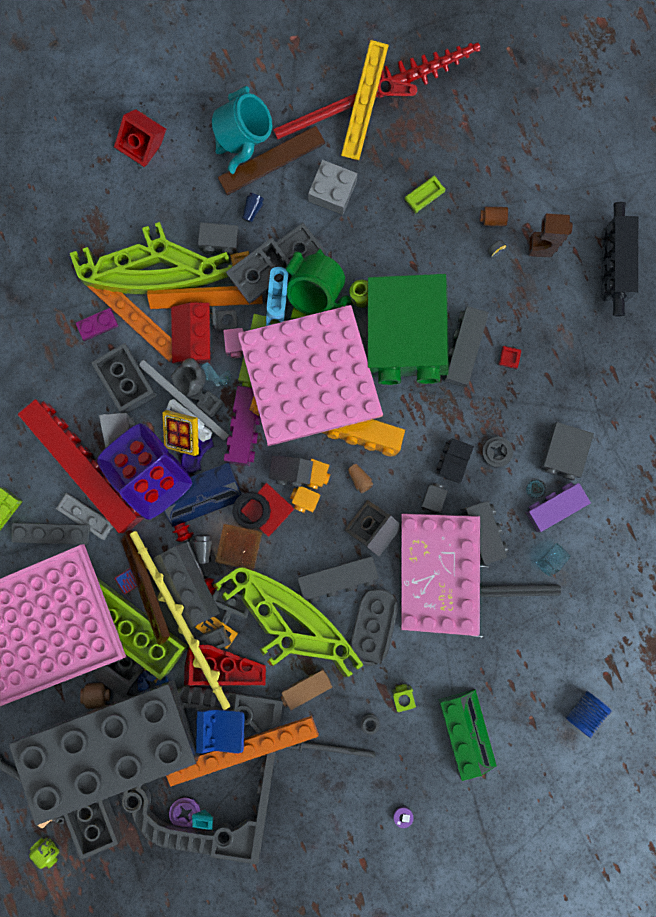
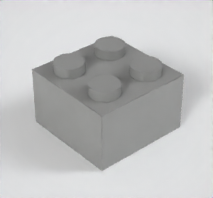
(332, 187)

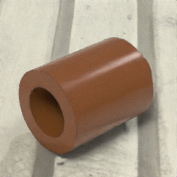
(494, 216)

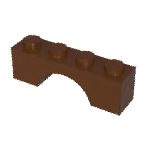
(553, 232)

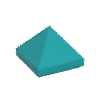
(202, 820)

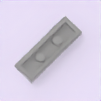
(84, 514)

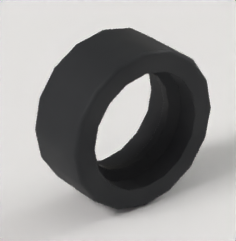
(237, 507)

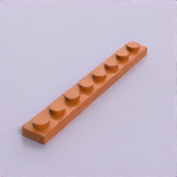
(253, 747)

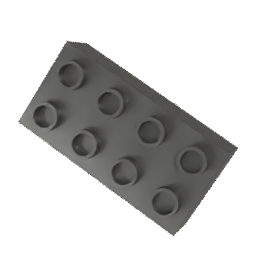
(104, 752)

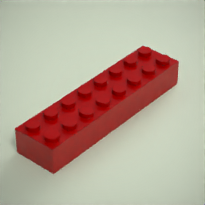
(79, 464)

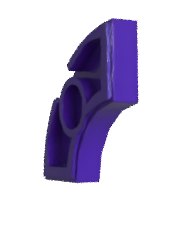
(193, 463)

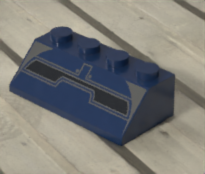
(208, 493)

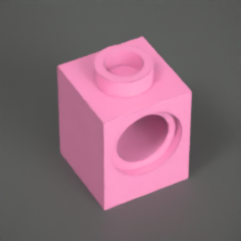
(232, 342)

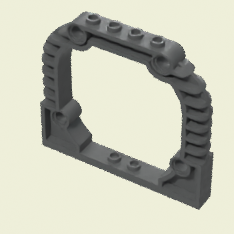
(244, 838)

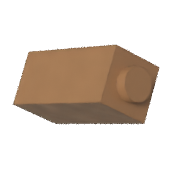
(306, 689)

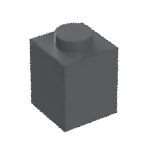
(434, 498)

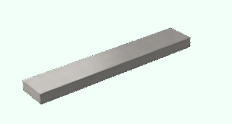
(184, 401)

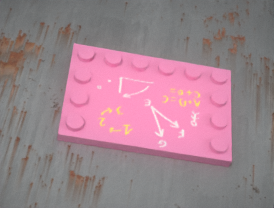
(441, 573)

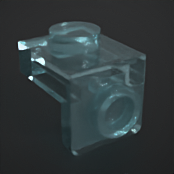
(212, 375)

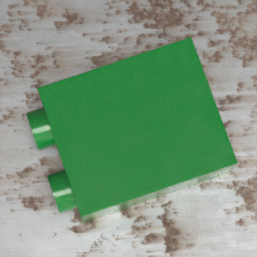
(408, 328)

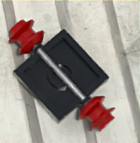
(206, 568)

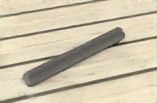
(520, 590)

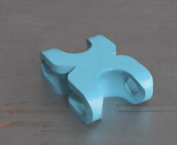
(276, 296)

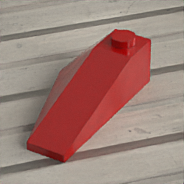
(232, 668)

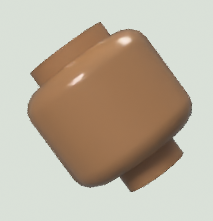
(94, 695)

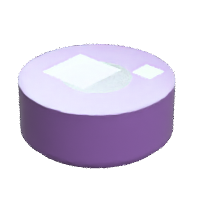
(403, 817)

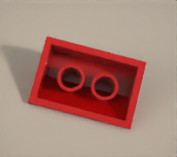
(191, 332)

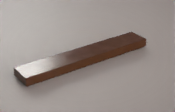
(271, 160)
(145, 589)

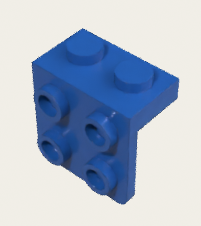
(220, 731)

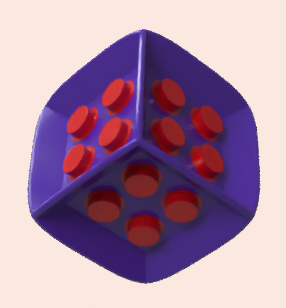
(144, 471)

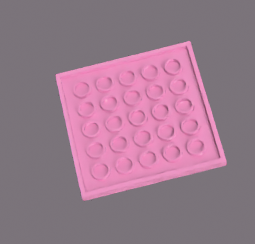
(310, 375)

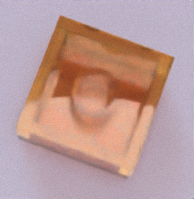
(239, 547)

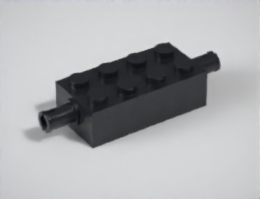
(620, 259)

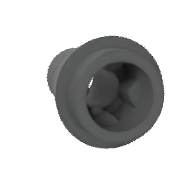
(202, 547)

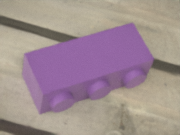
(557, 506)

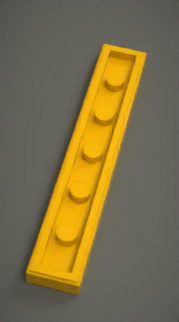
(364, 99)

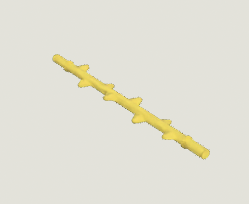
(176, 610)

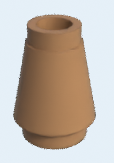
(360, 478)

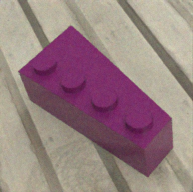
(243, 430)

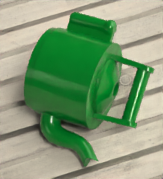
(315, 283)

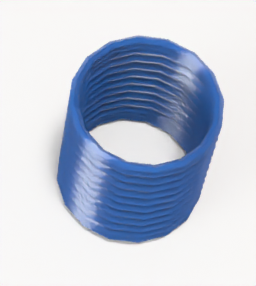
(589, 726)

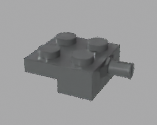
(234, 604)

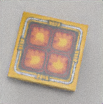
(180, 432)

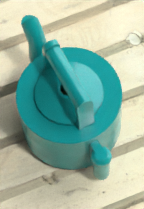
(241, 126)

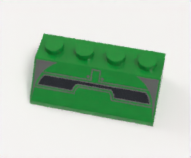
(467, 734)

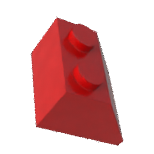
(139, 137)

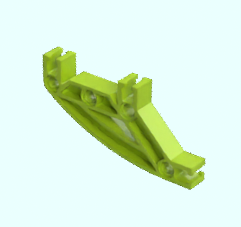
(186, 268)
(265, 591)

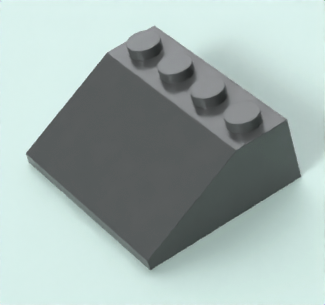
(185, 586)

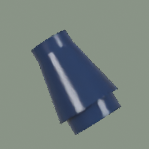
(252, 207)

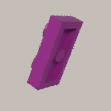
(97, 324)

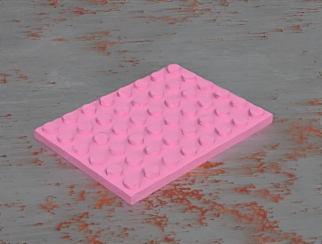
(53, 625)

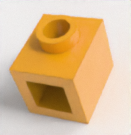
(319, 474)
(304, 499)

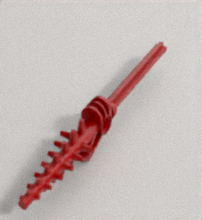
(398, 86)

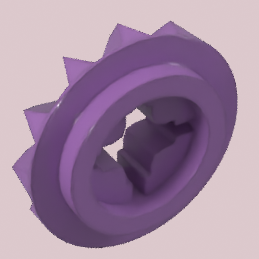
(176, 810)

